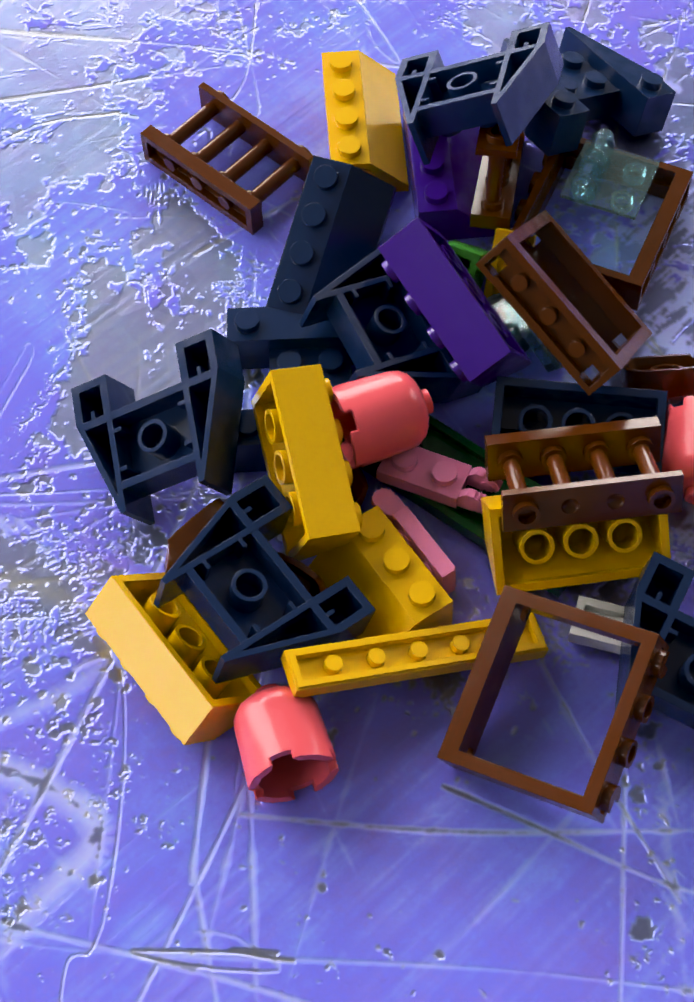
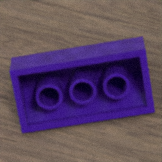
(446, 186)
(452, 305)

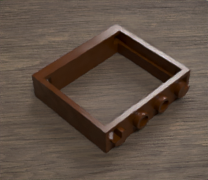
(668, 183)
(565, 301)
(486, 681)

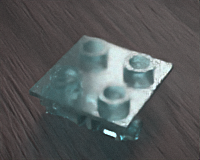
(609, 177)

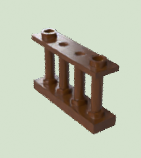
(496, 179)
(216, 186)
(580, 449)

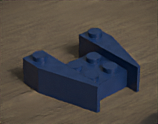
(594, 87)
(480, 91)
(384, 331)
(277, 341)
(170, 433)
(252, 593)
(655, 608)

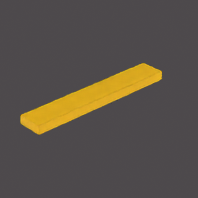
(397, 657)

